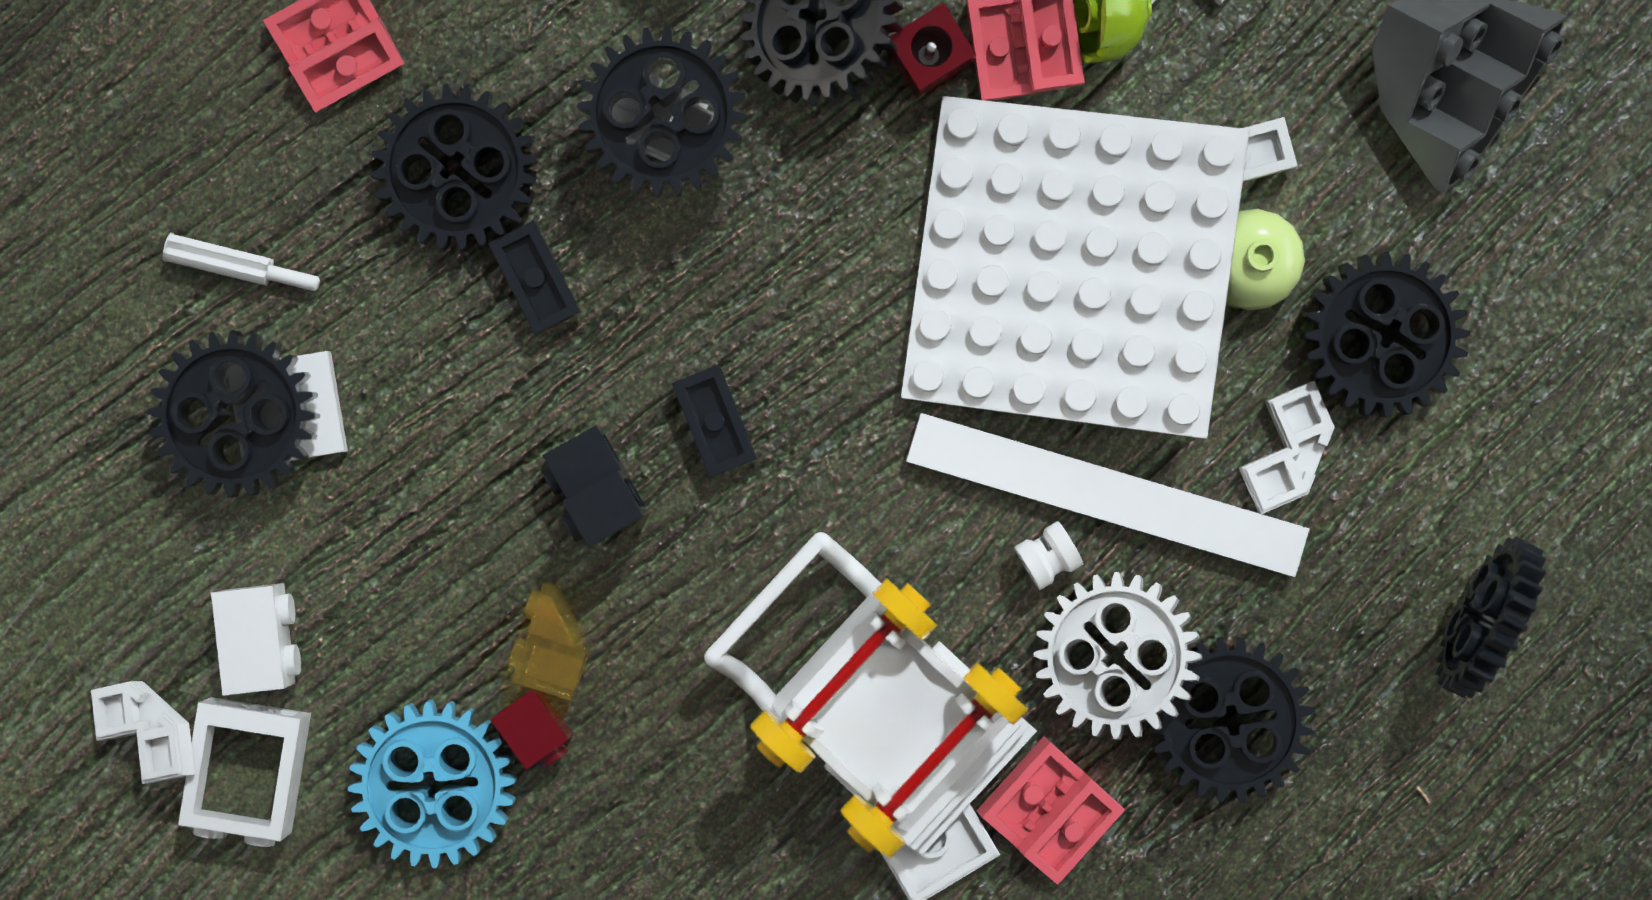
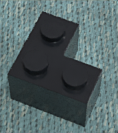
(595, 487)

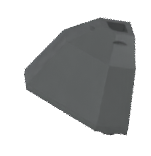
(1458, 74)

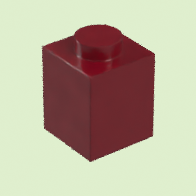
(533, 729)

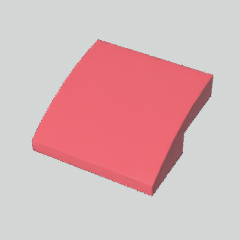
(333, 47)
(1024, 47)
(1050, 810)

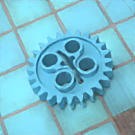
(436, 829)

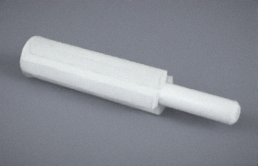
(233, 263)

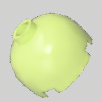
(1264, 260)

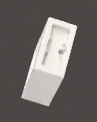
(252, 718)

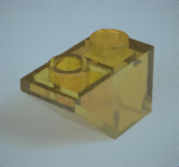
(554, 646)

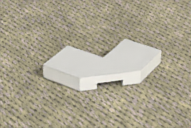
(1305, 433)
(160, 730)

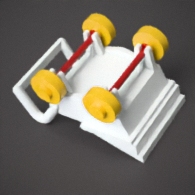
(883, 710)

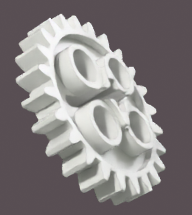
(1085, 688)

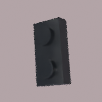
(535, 277)
(714, 420)

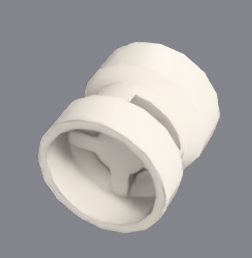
(1048, 555)

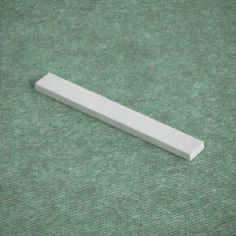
(1107, 495)

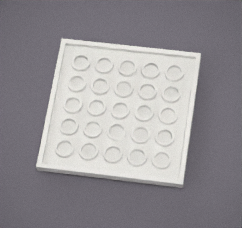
(1075, 265)

